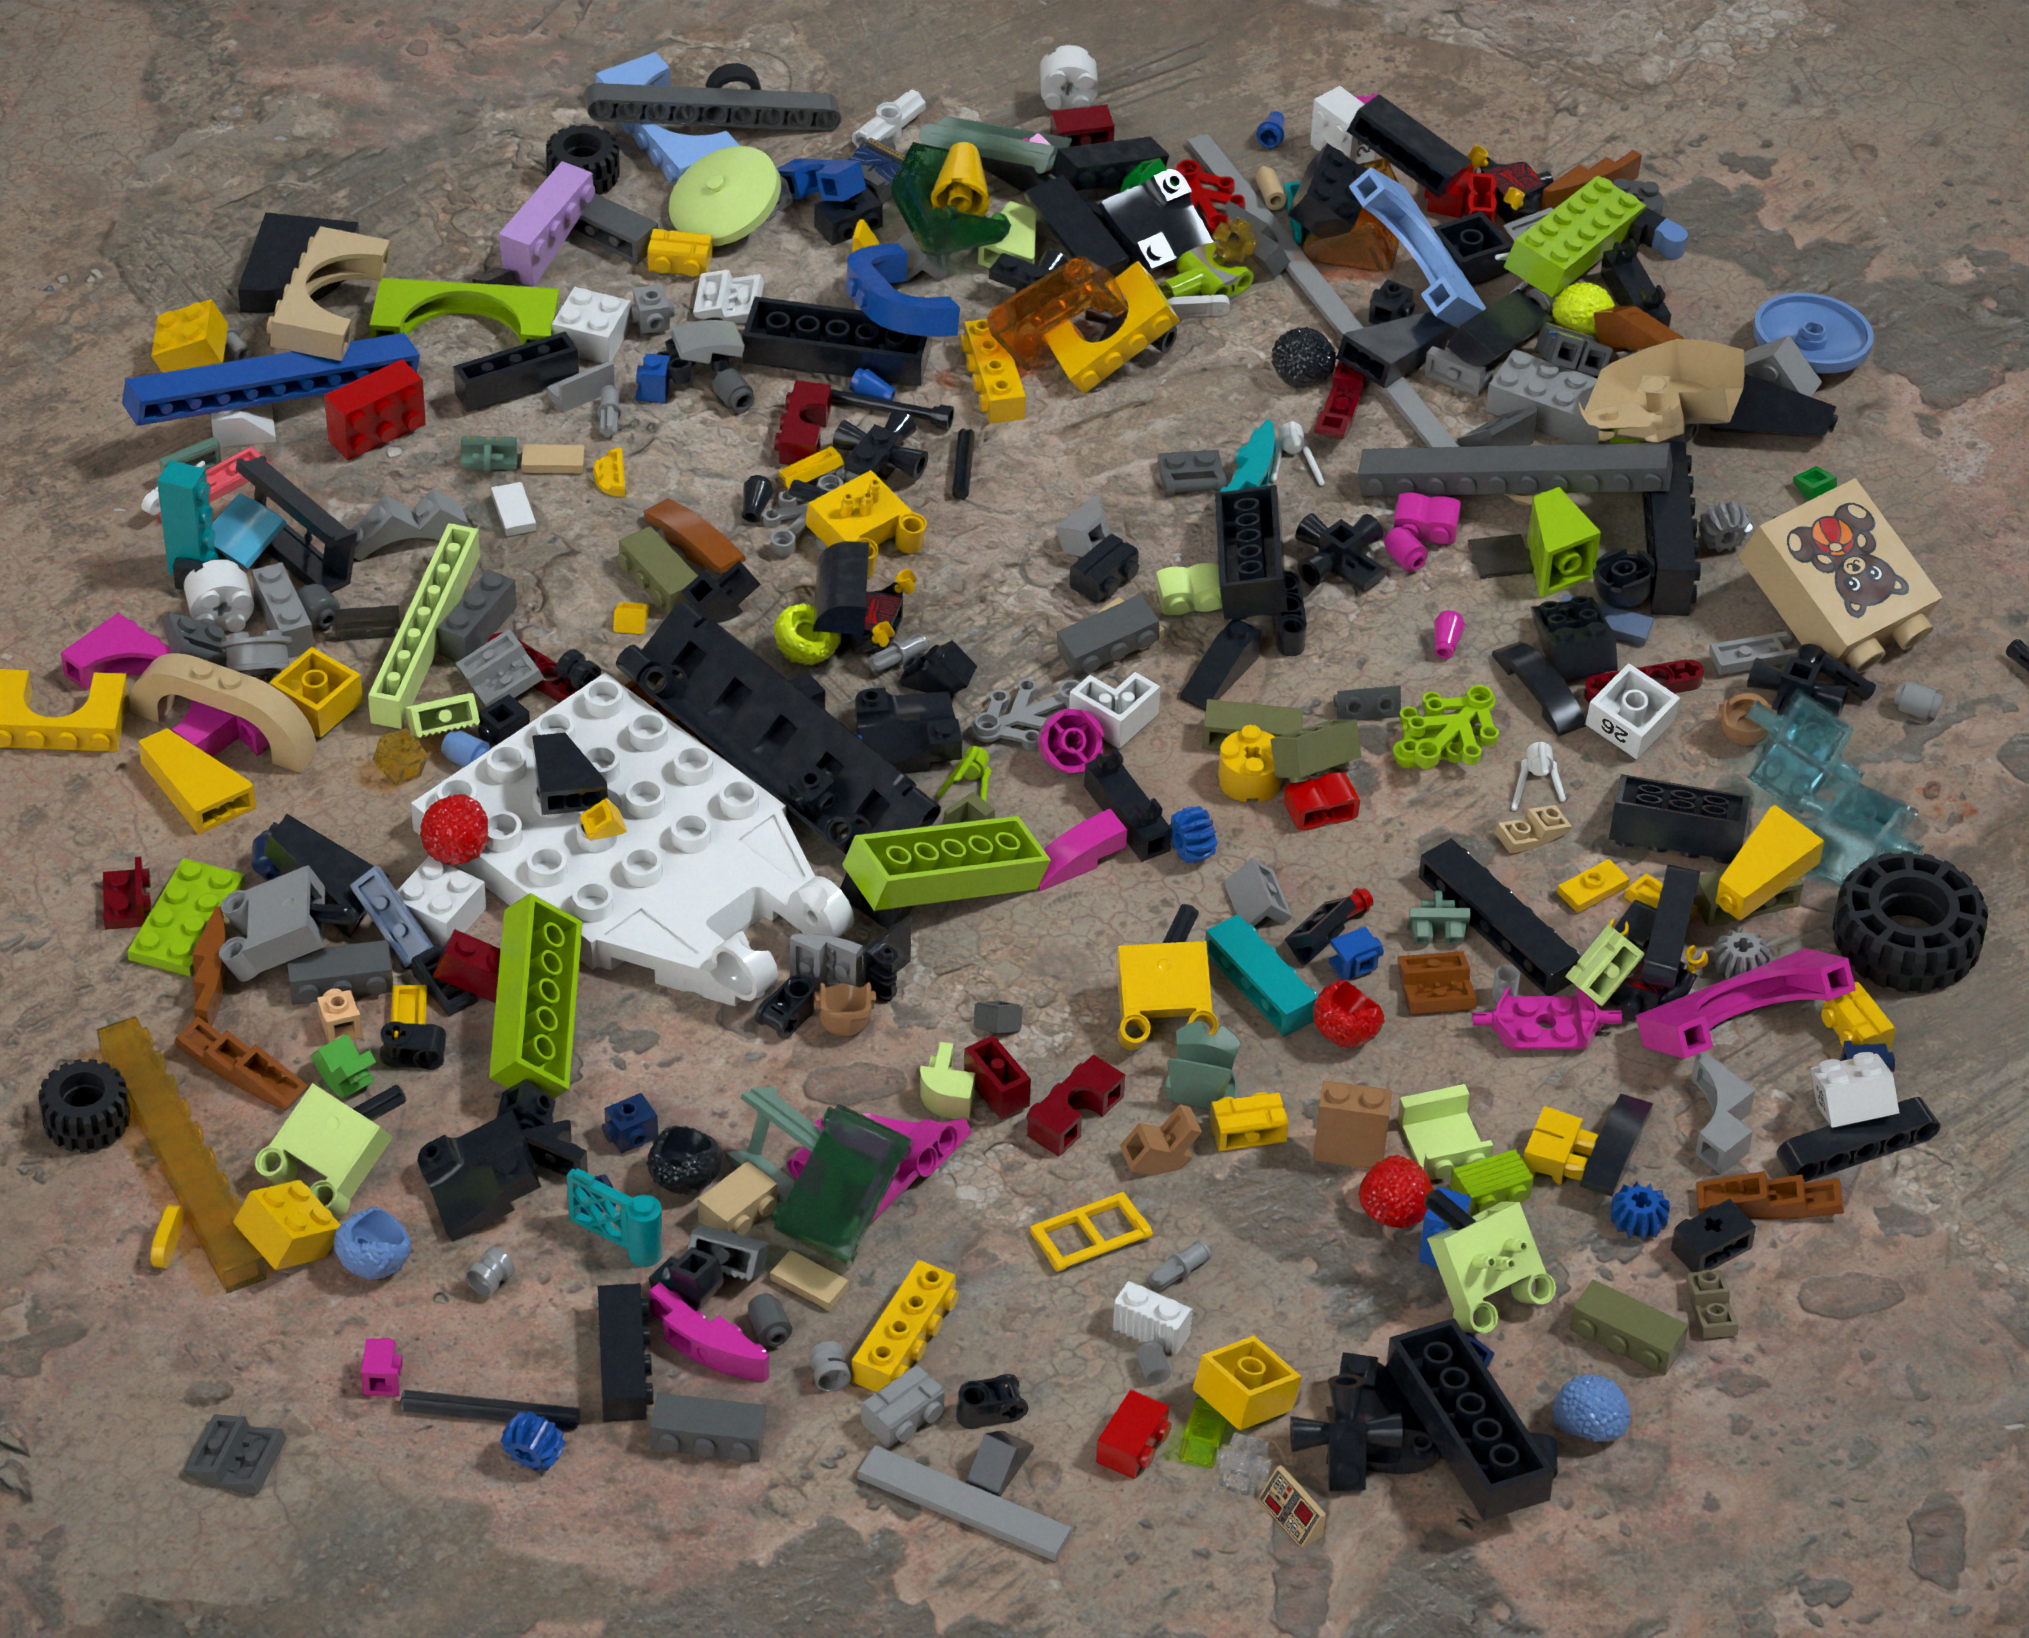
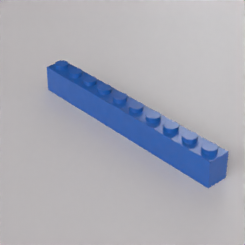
(258, 380)

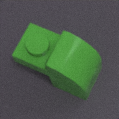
(343, 1066)

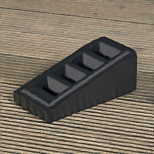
(423, 970)

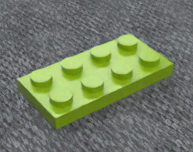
(182, 915)

